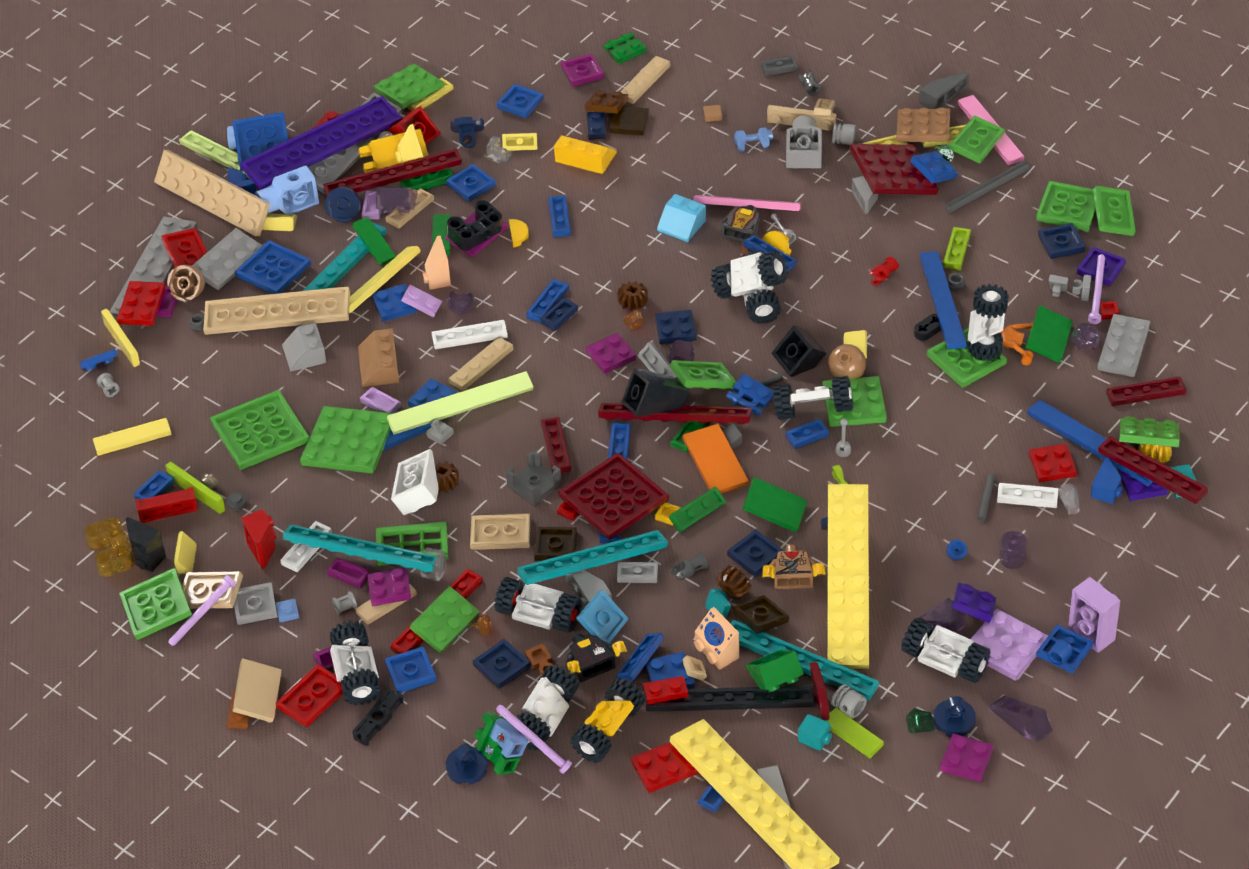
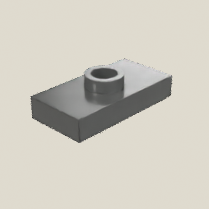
(779, 65)

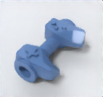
(763, 135)

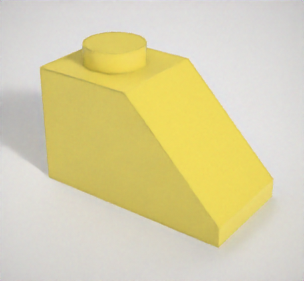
(408, 147)

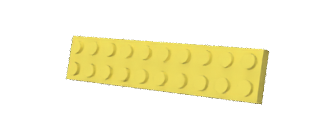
(848, 575)
(753, 798)

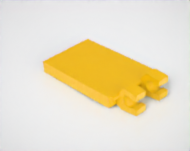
(384, 151)

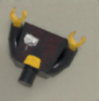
(592, 656)

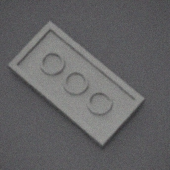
(226, 257)
(1123, 345)

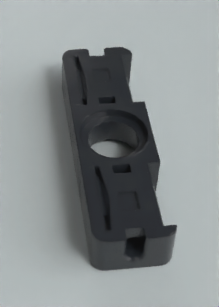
(368, 726)

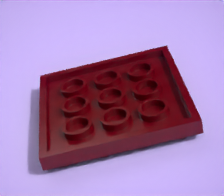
(890, 170)
(613, 496)

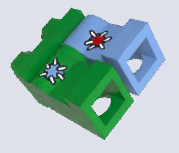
(499, 743)

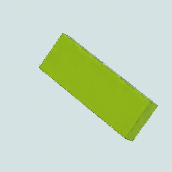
(957, 248)
(854, 733)

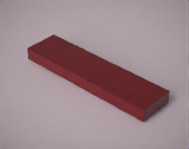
(1146, 391)
(556, 444)

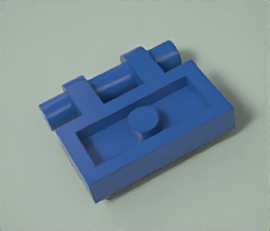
(753, 391)

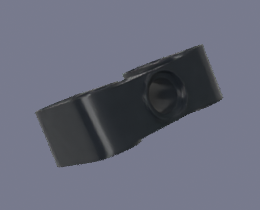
(468, 236)

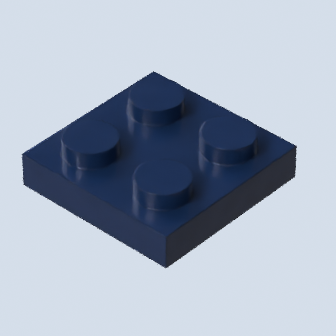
(1061, 241)
(675, 326)
(754, 552)
(501, 663)

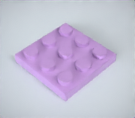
(1010, 642)

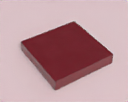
(819, 691)

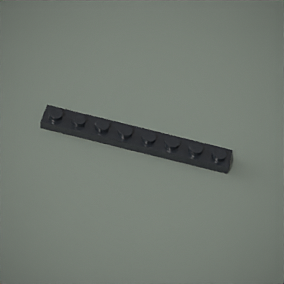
(738, 699)

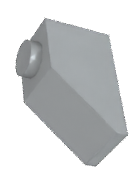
(863, 194)

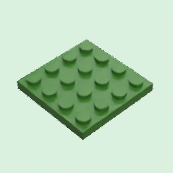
(259, 430)
(347, 440)

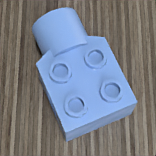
(291, 191)

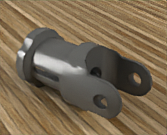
(809, 81)
(689, 567)

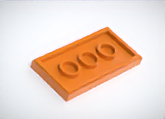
(715, 459)

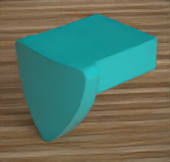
(717, 599)

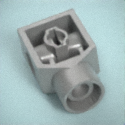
(804, 144)

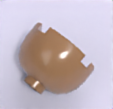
(186, 282)
(847, 361)

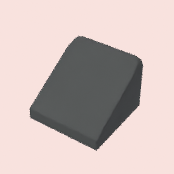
(733, 436)

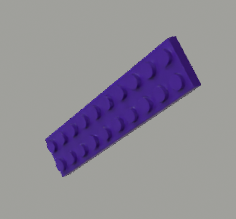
(321, 141)

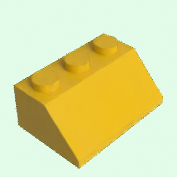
(583, 154)

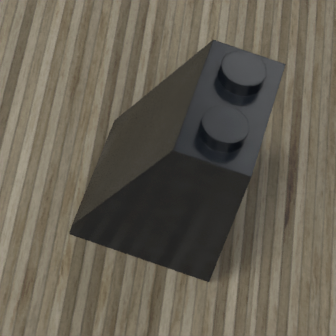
(653, 393)

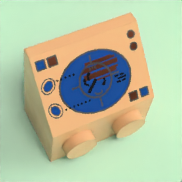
(717, 639)

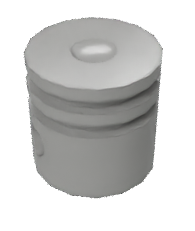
(844, 133)
(849, 701)

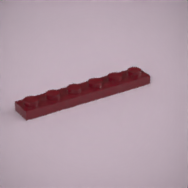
(1153, 470)

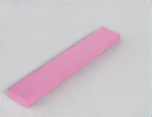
(1004, 146)
(742, 202)

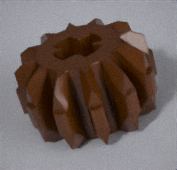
(632, 295)
(447, 476)
(733, 582)

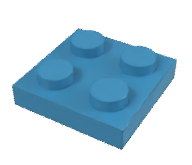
(602, 617)

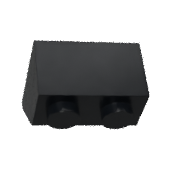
(798, 351)
(145, 544)

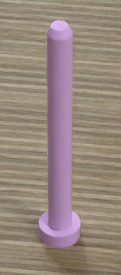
(1094, 317)
(202, 610)
(564, 765)

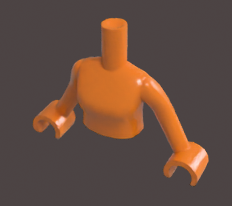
(1014, 339)

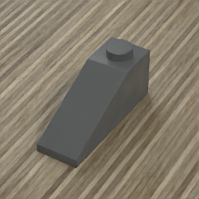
(942, 90)

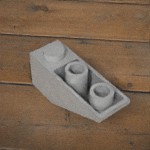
(586, 586)

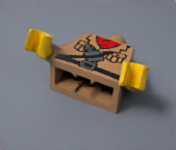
(793, 569)

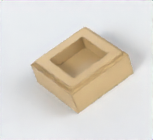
(694, 667)

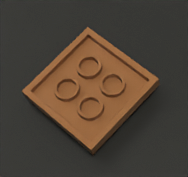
(923, 125)

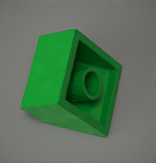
(775, 669)

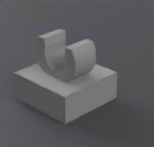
(1058, 284)
(1082, 287)
(439, 431)

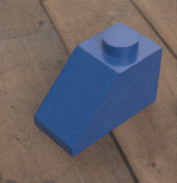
(1107, 483)

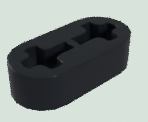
(928, 326)

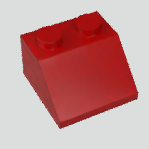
(420, 121)
(260, 536)

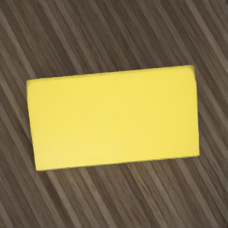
(521, 141)
(280, 222)
(858, 339)
(184, 554)

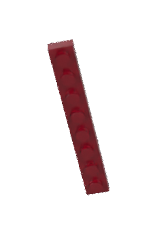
(397, 172)
(702, 414)

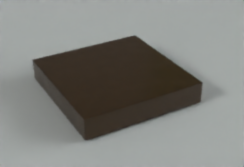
(629, 121)
(554, 542)
(760, 614)

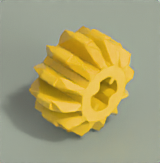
(1157, 452)

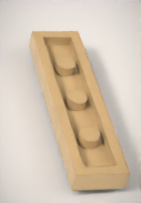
(645, 78)
(786, 115)
(481, 364)

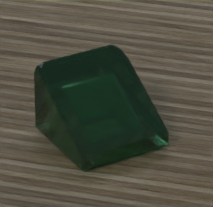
(944, 150)
(919, 721)

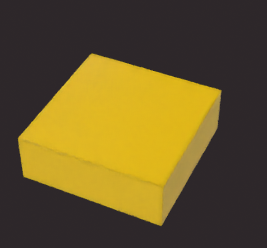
(664, 511)

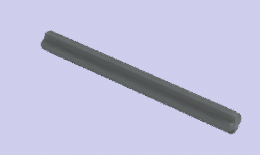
(987, 186)

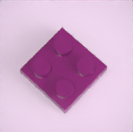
(582, 70)
(610, 353)
(389, 586)
(966, 757)

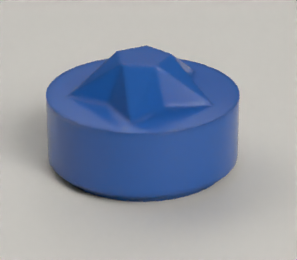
(956, 550)

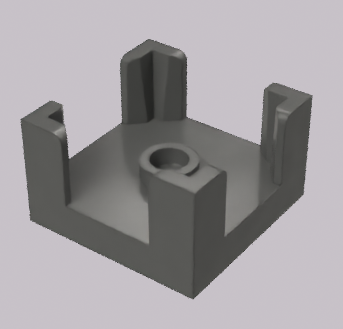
(534, 481)

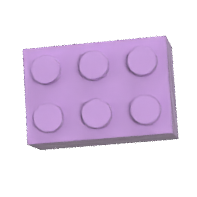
(1094, 613)

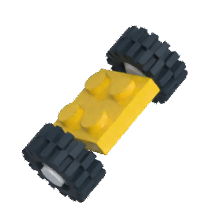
(621, 702)

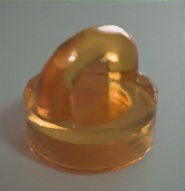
(632, 316)
(484, 625)

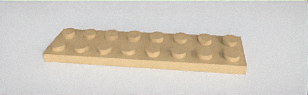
(212, 193)
(276, 310)

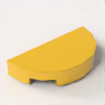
(519, 232)
(778, 240)

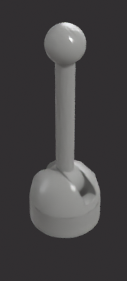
(789, 233)
(843, 444)

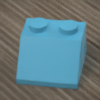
(682, 218)

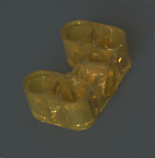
(111, 534)

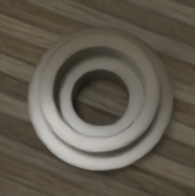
(210, 481)

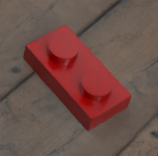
(665, 690)

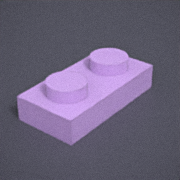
(421, 300)

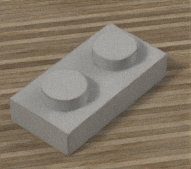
(637, 572)

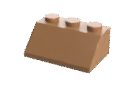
(378, 359)

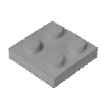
(255, 604)

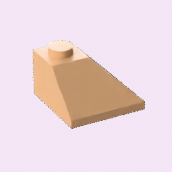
(437, 267)

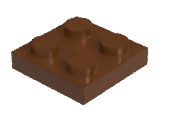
(606, 102)

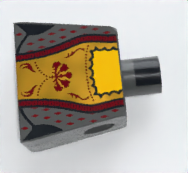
(740, 223)

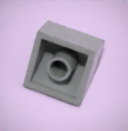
(304, 348)

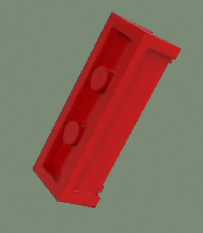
(166, 505)

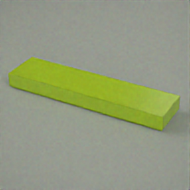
(201, 491)

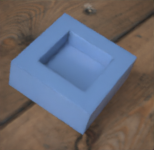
(287, 610)

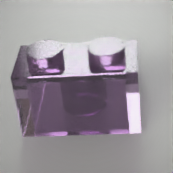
(396, 199)

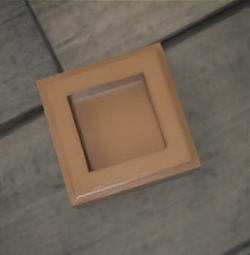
(712, 113)

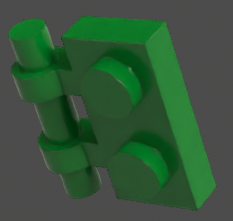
(627, 51)

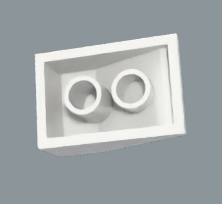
(415, 483)

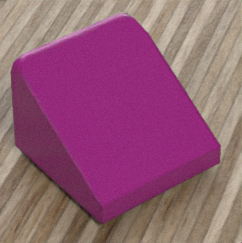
(324, 658)

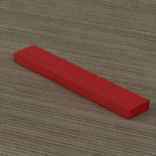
(464, 585)

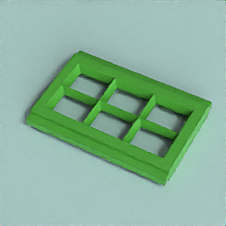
(415, 529)

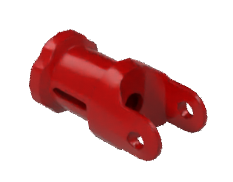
(883, 270)

